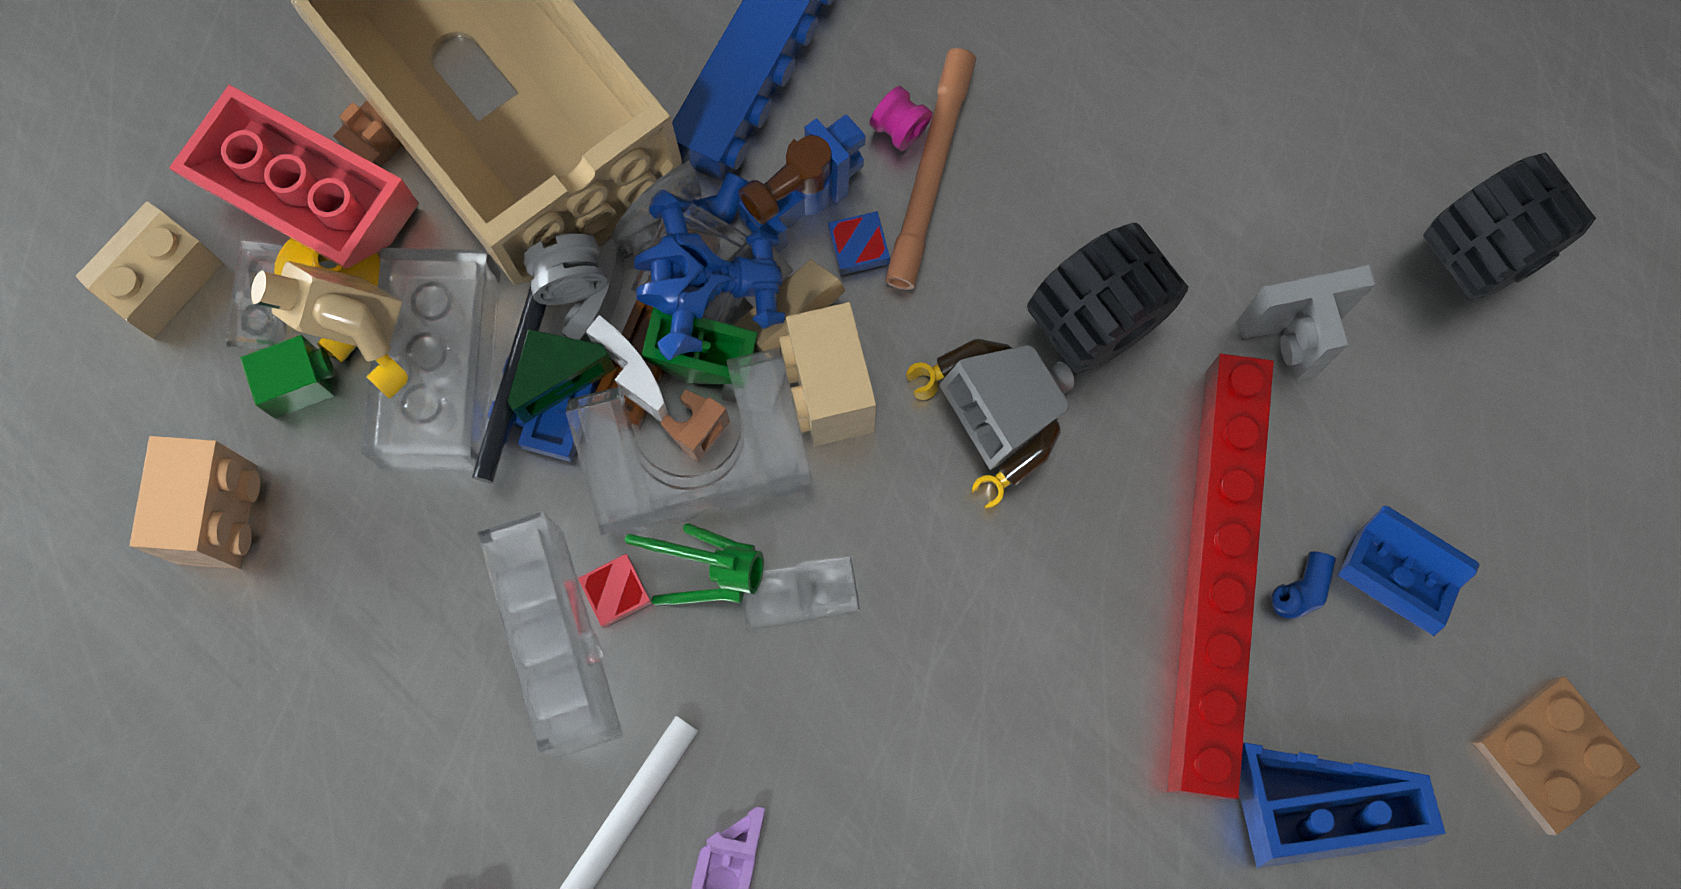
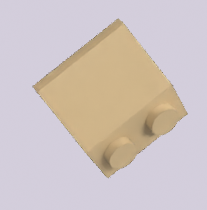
(149, 270)

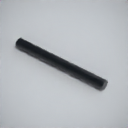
(502, 412)

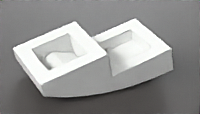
(636, 377)

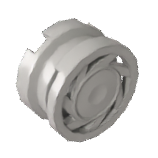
(565, 269)

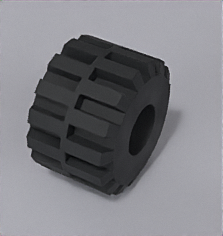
(1508, 226)
(1106, 297)

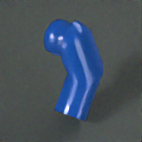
(725, 203)
(1307, 593)

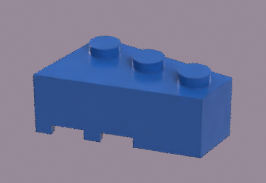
(1330, 809)

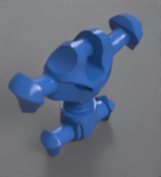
(691, 275)

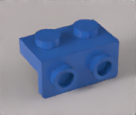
(1407, 569)

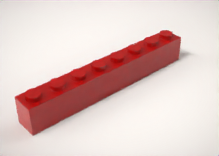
(1221, 579)

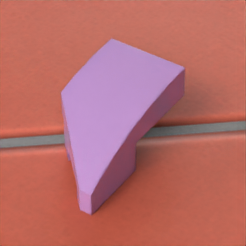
(730, 855)

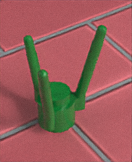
(735, 568)

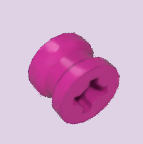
(900, 118)

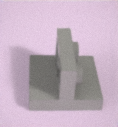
(1308, 316)

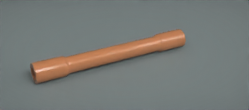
(910, 243)

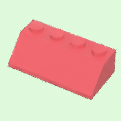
(295, 179)

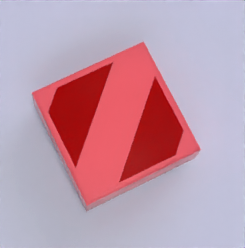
(614, 590)

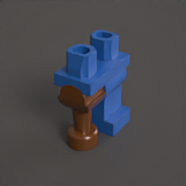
(813, 173)

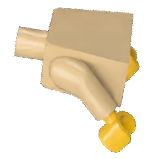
(341, 311)

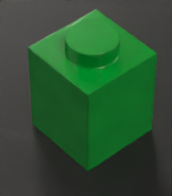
(288, 376)

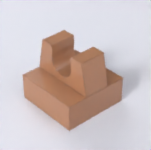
(366, 134)
(702, 428)

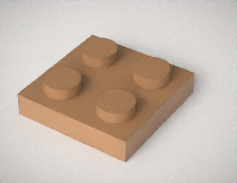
(1556, 755)

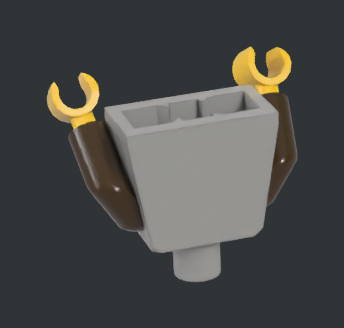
(1004, 403)

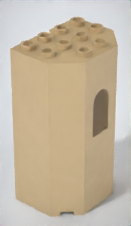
(546, 161)

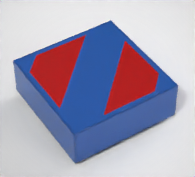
(859, 243)

